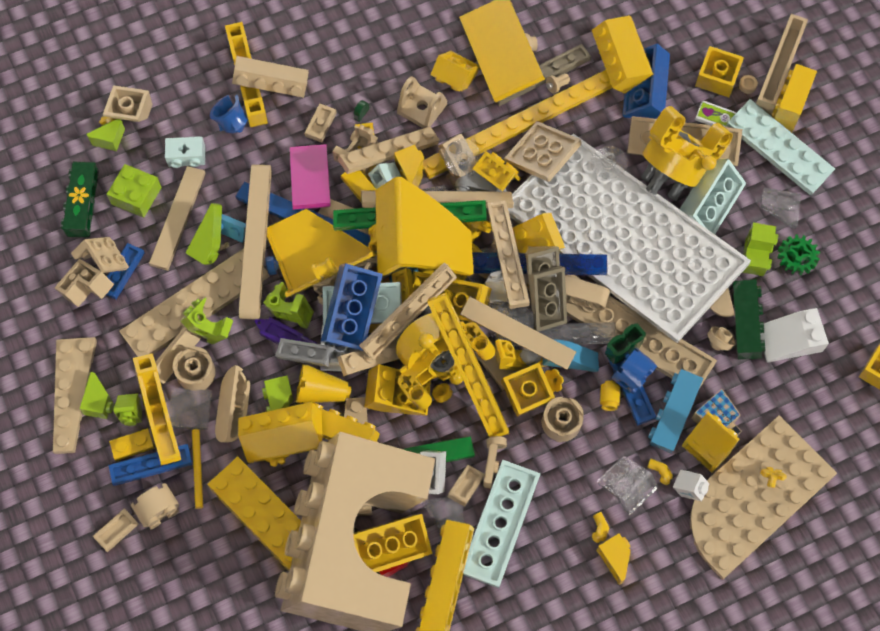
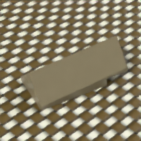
(546, 287)

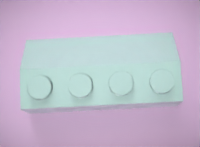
(714, 195)

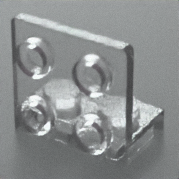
(629, 483)

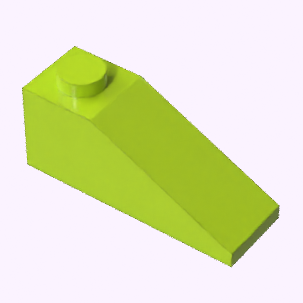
(207, 239)

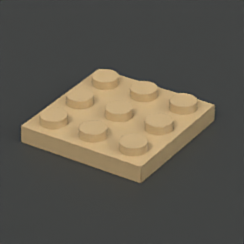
(543, 151)

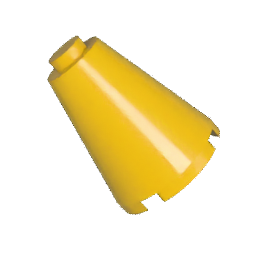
(320, 387)

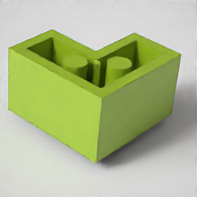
(758, 246)

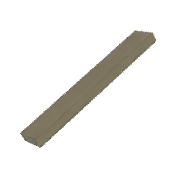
(556, 66)

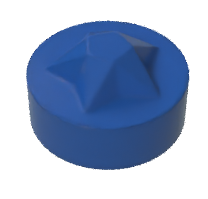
(272, 265)

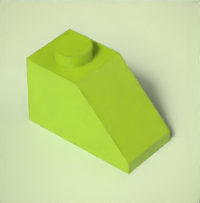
(96, 399)

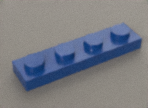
(637, 402)
(146, 466)

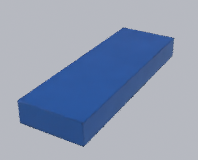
(119, 278)

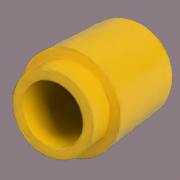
(610, 395)

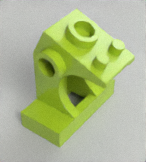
(296, 311)
(212, 331)

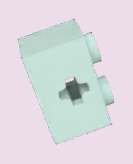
(185, 151)

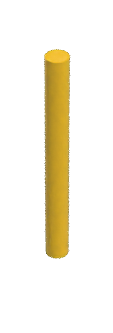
(198, 491)

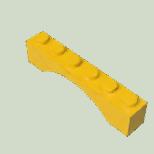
(251, 96)

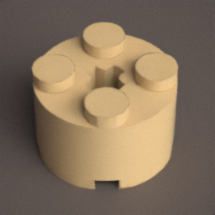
(189, 360)
(562, 408)
(155, 506)

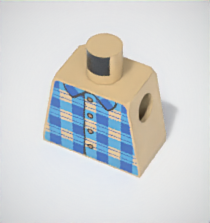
(721, 407)

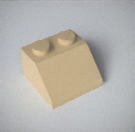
(128, 104)

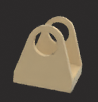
(416, 96)

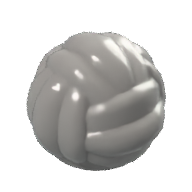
(529, 357)

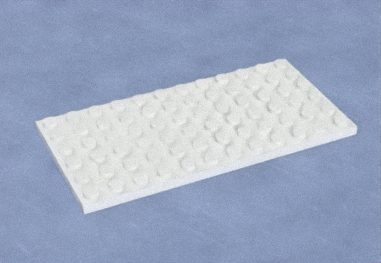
(655, 252)

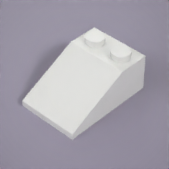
(794, 336)

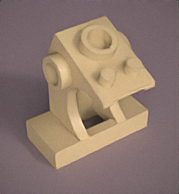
(360, 137)

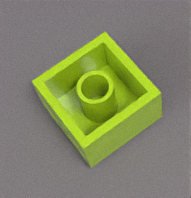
(134, 190)

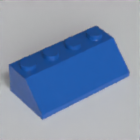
(649, 97)
(351, 306)

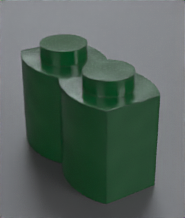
(623, 344)

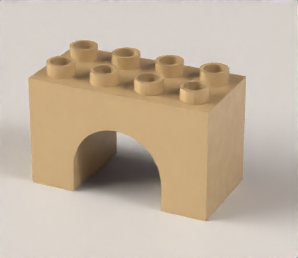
(326, 571)

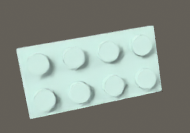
(387, 301)

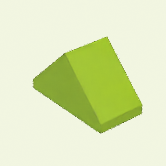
(107, 136)

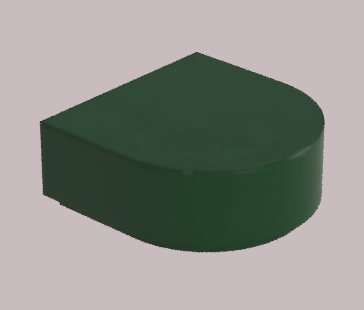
(361, 110)

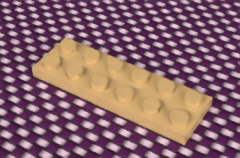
(640, 133)

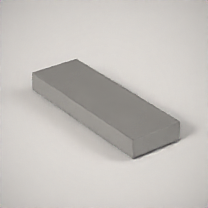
(304, 352)

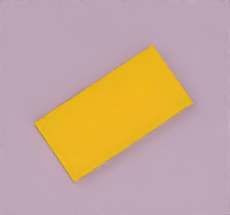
(501, 49)

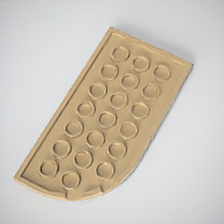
(740, 506)

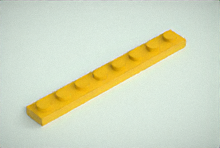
(468, 365)

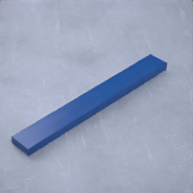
(283, 209)

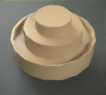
(721, 338)

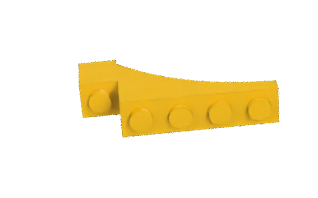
(156, 409)

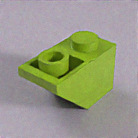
(278, 393)
(128, 409)

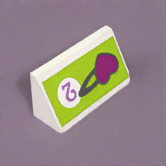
(711, 114)

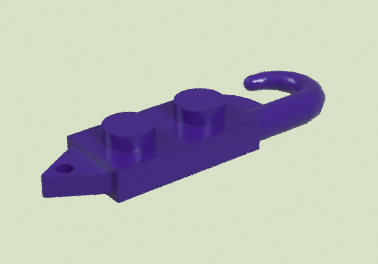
(275, 330)

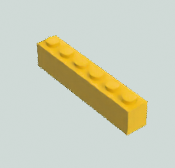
(446, 576)

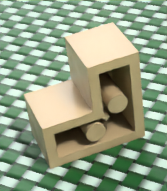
(82, 281)

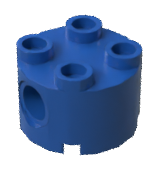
(634, 371)

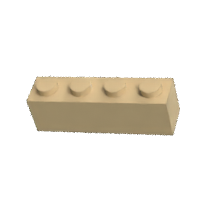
(270, 76)

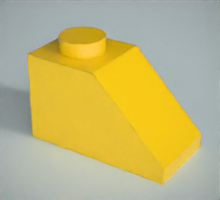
(616, 556)

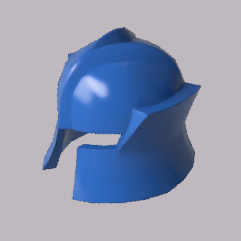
(232, 120)

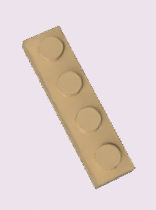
(359, 360)

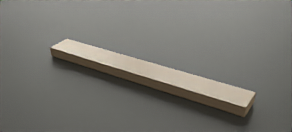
(369, 197)

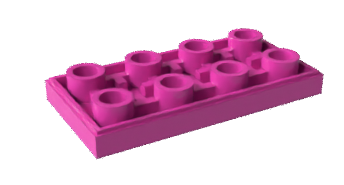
(309, 177)

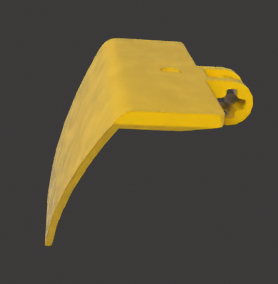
(417, 231)
(312, 250)

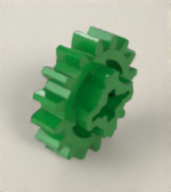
(806, 256)

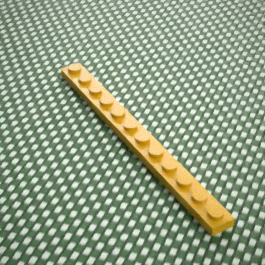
(527, 118)

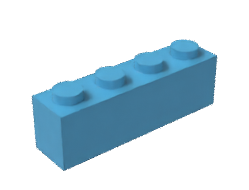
(676, 410)

